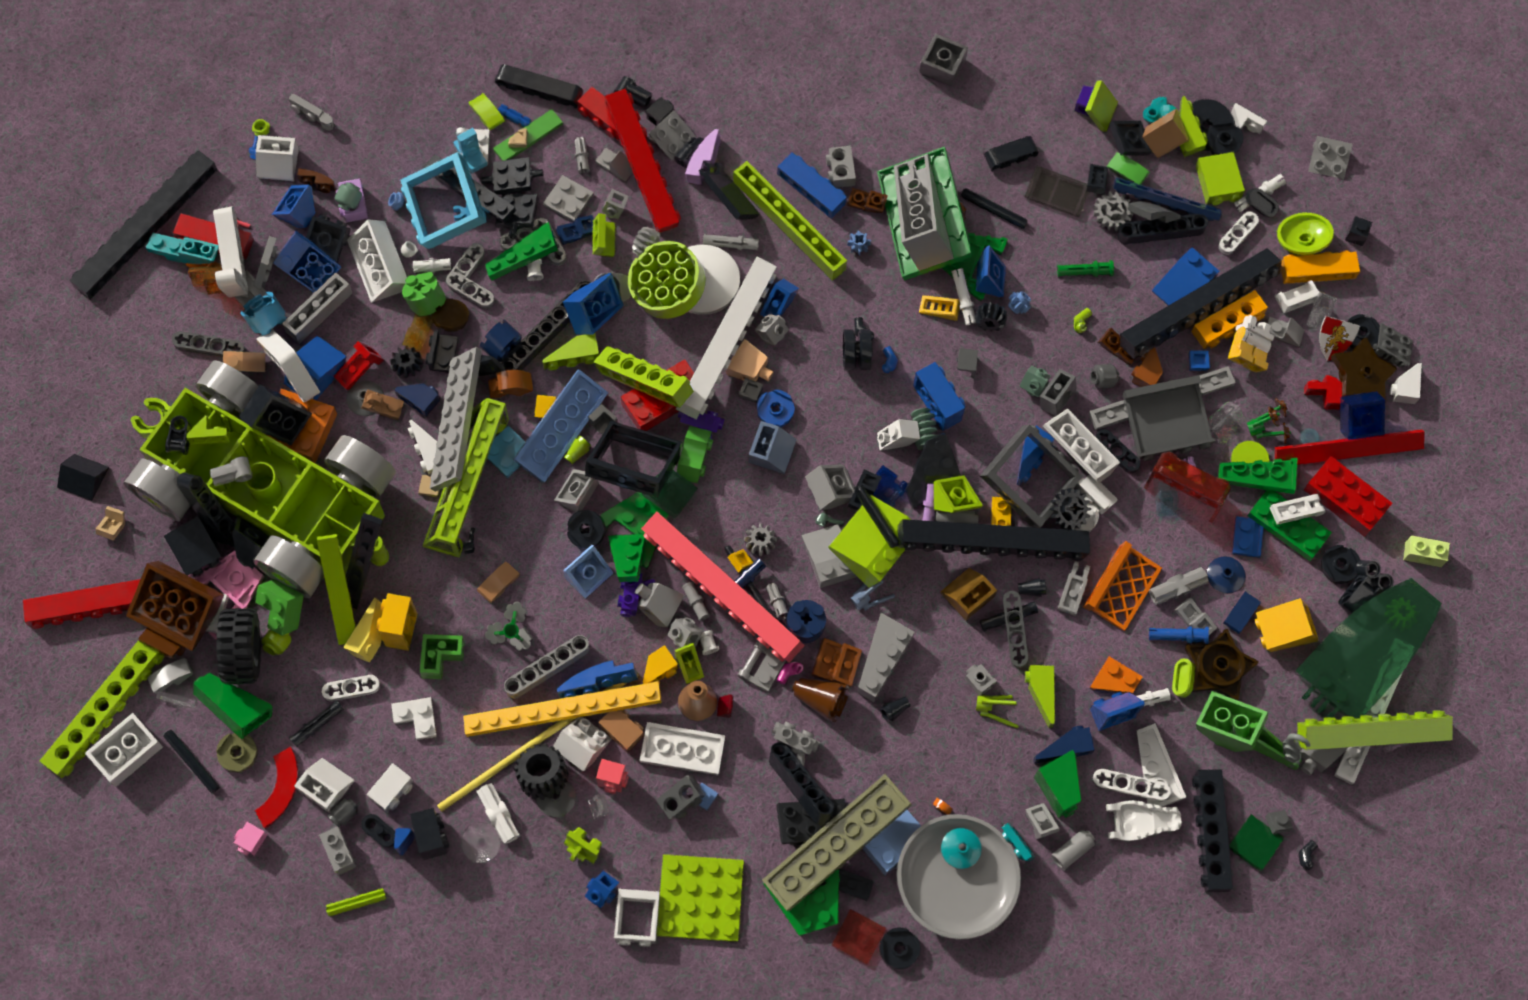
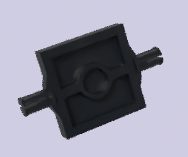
(512, 176)
(525, 212)

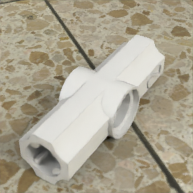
(498, 813)

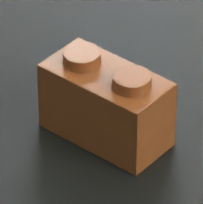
(622, 729)

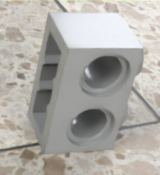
(843, 167)
(337, 850)

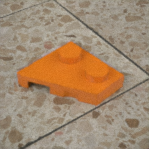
(1116, 678)

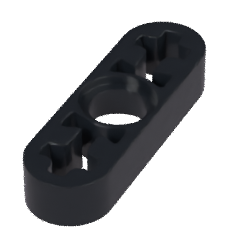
(1117, 443)

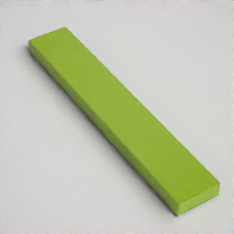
(337, 587)

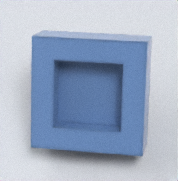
(709, 798)

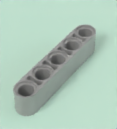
(550, 658)

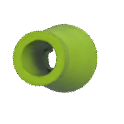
(577, 450)

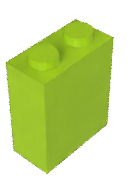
(1220, 178)

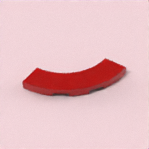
(284, 788)

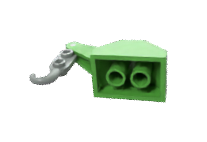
(1242, 729)

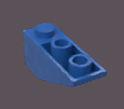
(1031, 457)

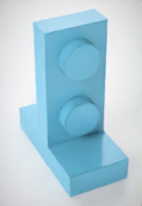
(468, 146)

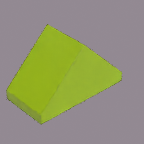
(689, 663)

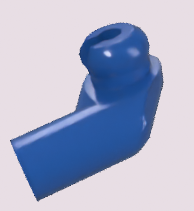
(891, 361)

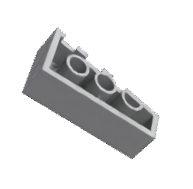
(884, 654)

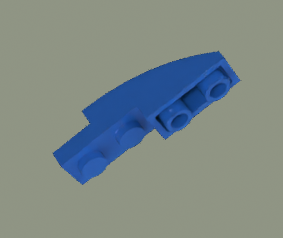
(596, 677)

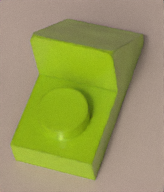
(203, 434)

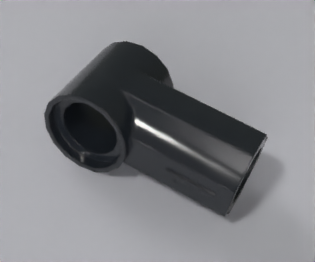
(640, 96)

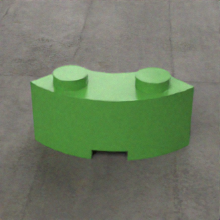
(694, 453)

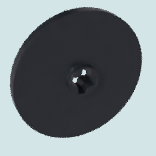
(1211, 112)

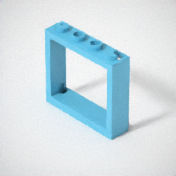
(474, 220)

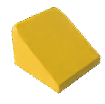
(543, 404)

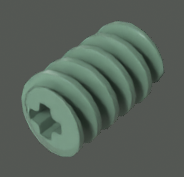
(924, 424)

